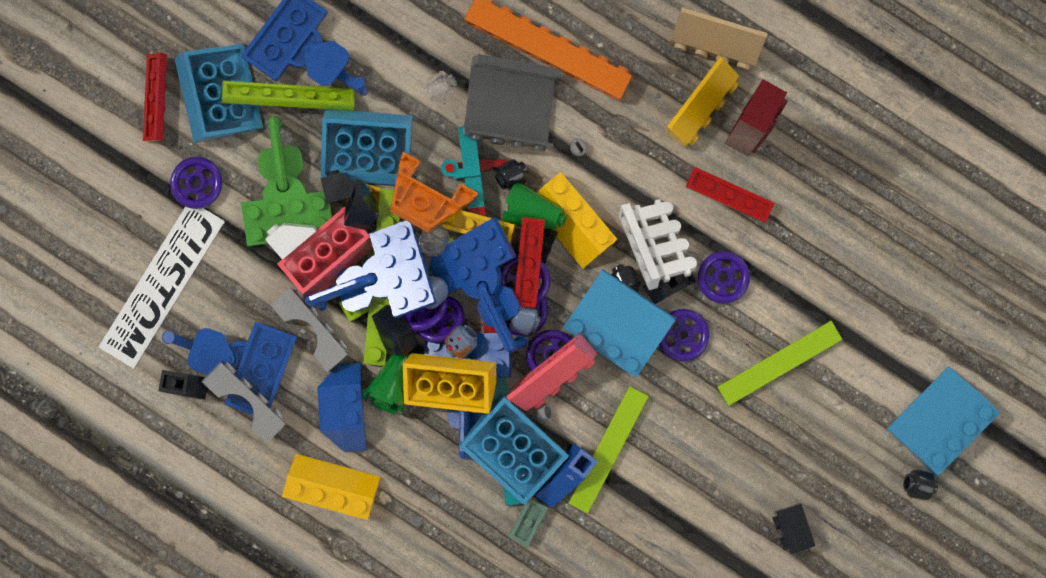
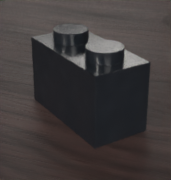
(794, 528)

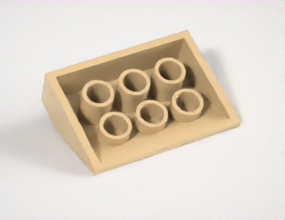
(717, 39)

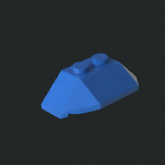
(343, 407)

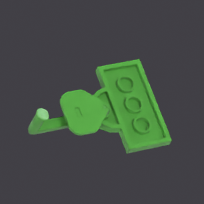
(295, 206)

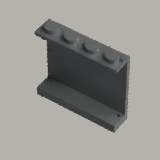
(510, 102)

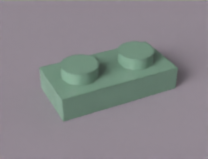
(528, 522)

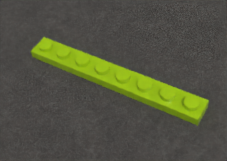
(374, 349)

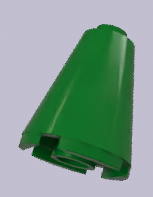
(528, 203)
(387, 386)

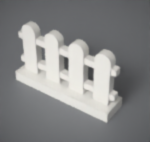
(646, 255)

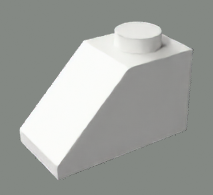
(288, 237)

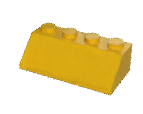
(702, 103)
(583, 232)
(449, 383)
(331, 486)

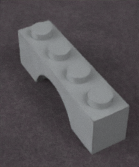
(329, 350)
(265, 420)

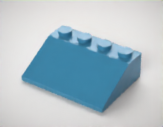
(201, 83)
(365, 144)
(619, 323)
(943, 421)
(513, 449)

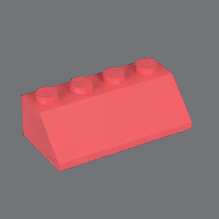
(324, 254)
(552, 373)

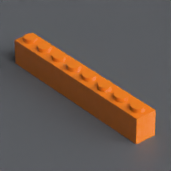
(548, 49)

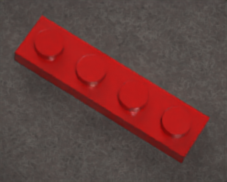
(154, 97)
(729, 195)
(529, 261)

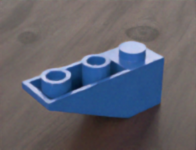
(567, 476)

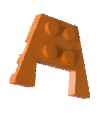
(422, 204)

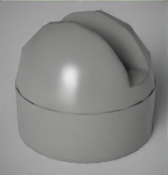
(574, 149)
(544, 413)

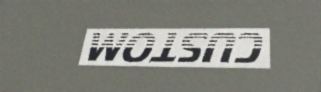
(161, 285)

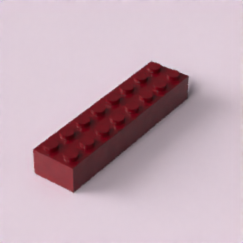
(757, 118)

